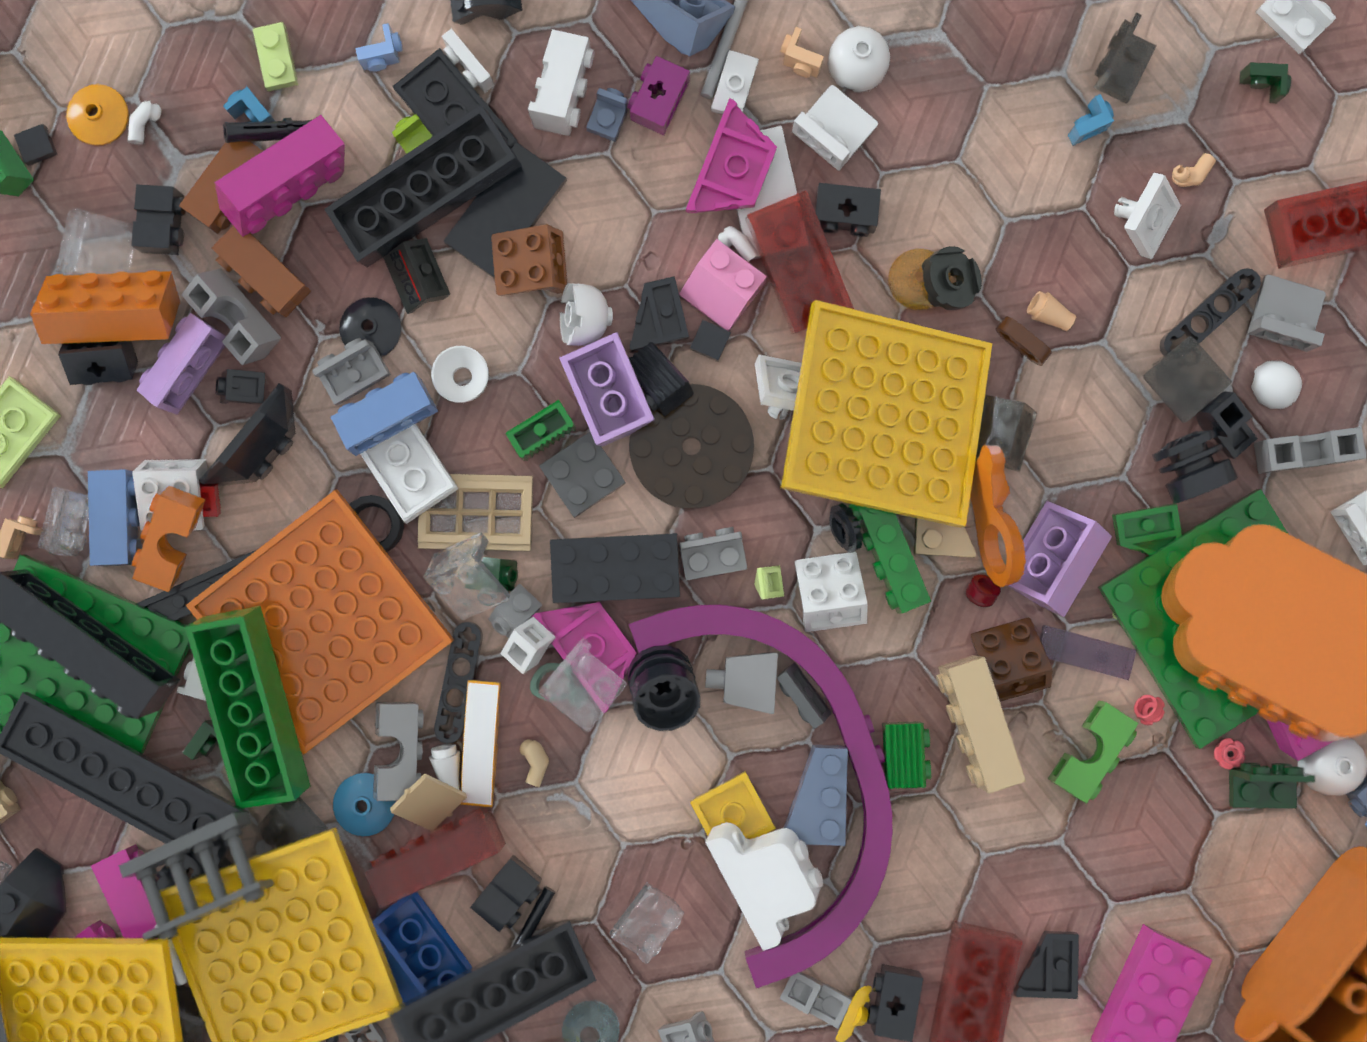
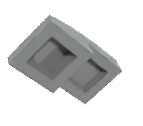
(816, 998)

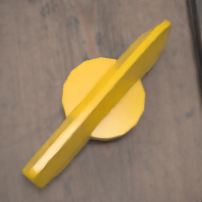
(855, 1015)

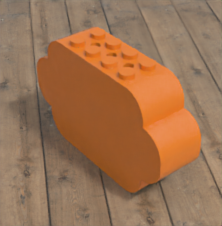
(1275, 630)
(1315, 969)

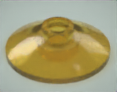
(903, 283)

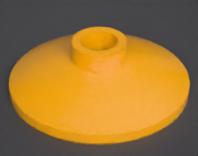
(106, 124)

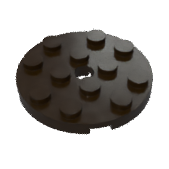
(698, 478)

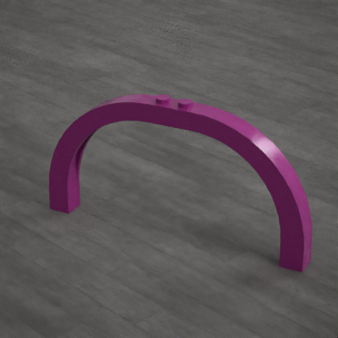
(832, 927)

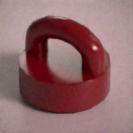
(982, 591)

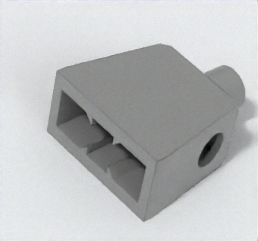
(747, 681)

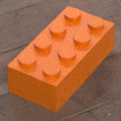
(106, 307)

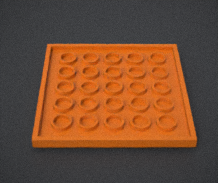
(334, 614)

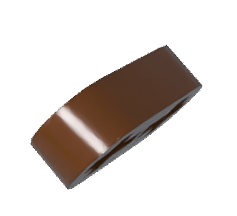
(1023, 341)

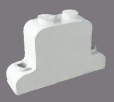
(767, 877)

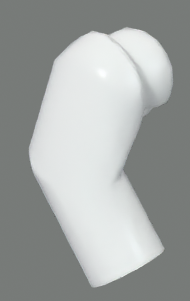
(138, 120)
(734, 237)

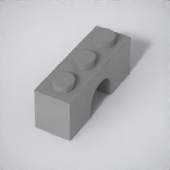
(218, 297)
(1310, 450)
(402, 722)

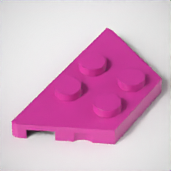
(733, 166)
(596, 627)

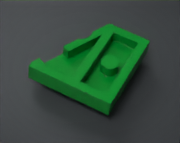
(1147, 528)

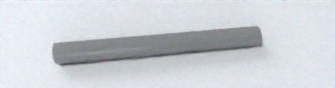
(723, 49)

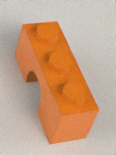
(158, 561)

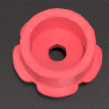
(1145, 705)
(1221, 753)

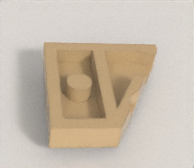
(941, 540)

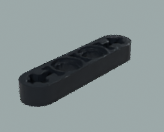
(1209, 313)
(455, 681)

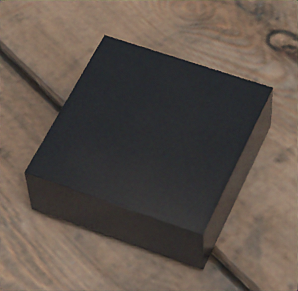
(35, 144)
(710, 340)

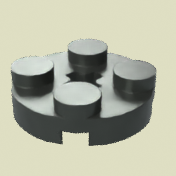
(937, 283)

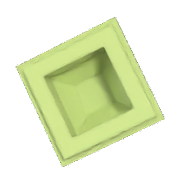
(769, 582)

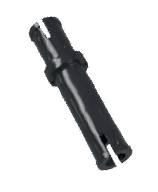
(260, 130)

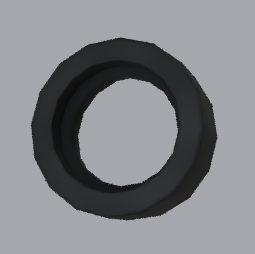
(397, 523)

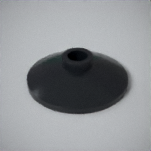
(385, 321)

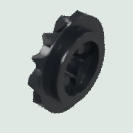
(845, 527)

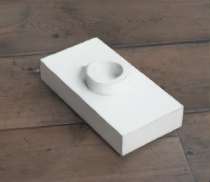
(735, 81)

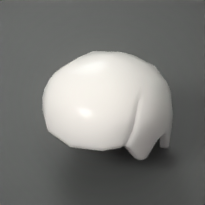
(1276, 384)

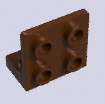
(1014, 658)

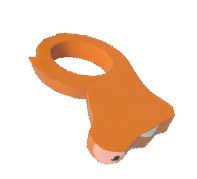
(987, 497)

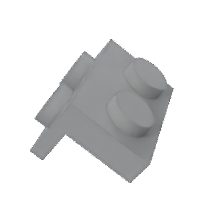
(351, 370)

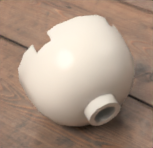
(859, 59)
(584, 315)
(1336, 767)

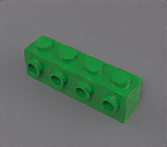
(892, 558)

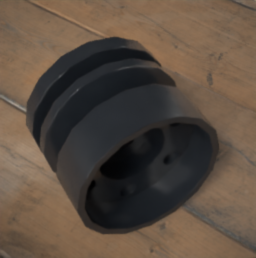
(1194, 465)
(663, 688)

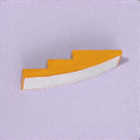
(480, 742)

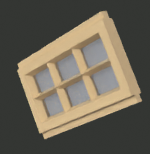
(486, 504)

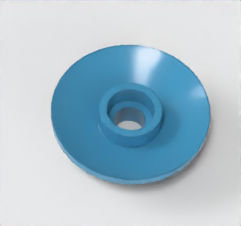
(350, 817)

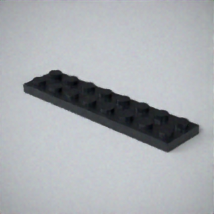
(111, 774)

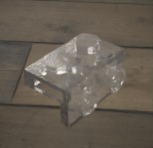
(647, 922)

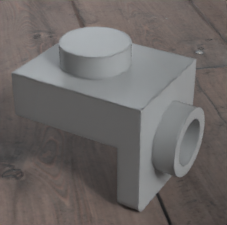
(515, 611)

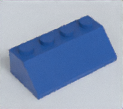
(417, 947)

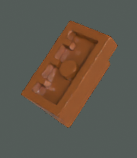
(529, 260)

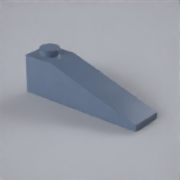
(687, 23)

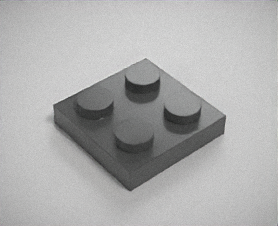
(582, 474)

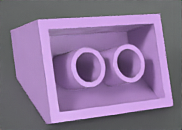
(181, 364)
(607, 389)
(1059, 557)

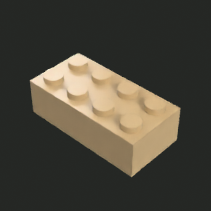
(980, 723)

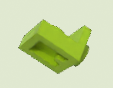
(410, 133)

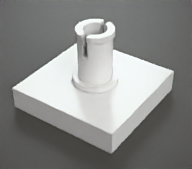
(1149, 216)
(777, 384)

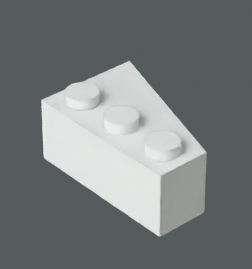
(561, 83)

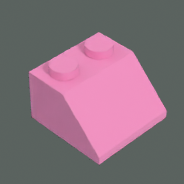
(722, 285)

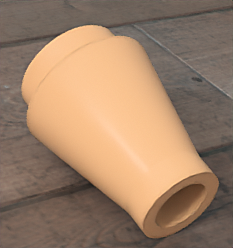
(1050, 311)

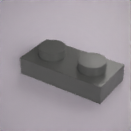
(809, 703)

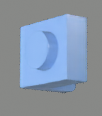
(379, 55)

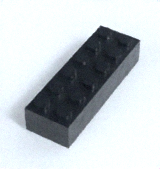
(423, 186)
(82, 645)
(497, 991)

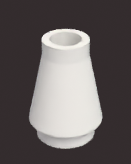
(446, 764)

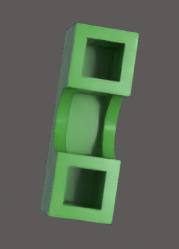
(1112, 732)

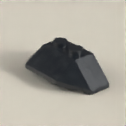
(257, 443)
(32, 898)

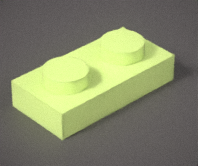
(275, 56)

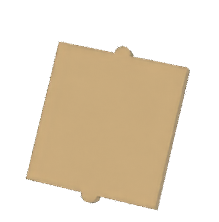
(428, 802)

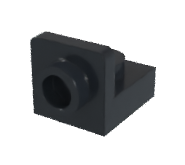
(241, 387)

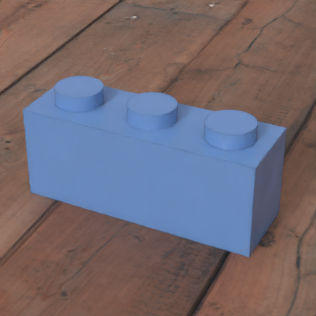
(383, 413)
(112, 518)

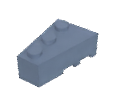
(820, 800)

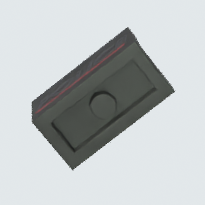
(416, 274)

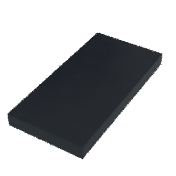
(442, 95)
(505, 206)

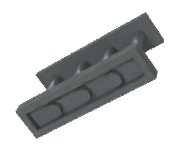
(173, 856)

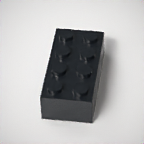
(614, 568)

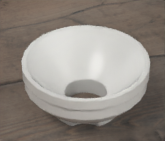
(452, 360)

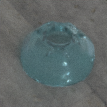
(594, 1015)

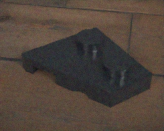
(659, 315)
(1051, 968)

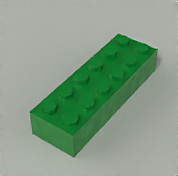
(248, 707)

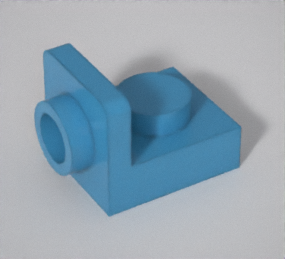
(246, 102)
(1089, 126)

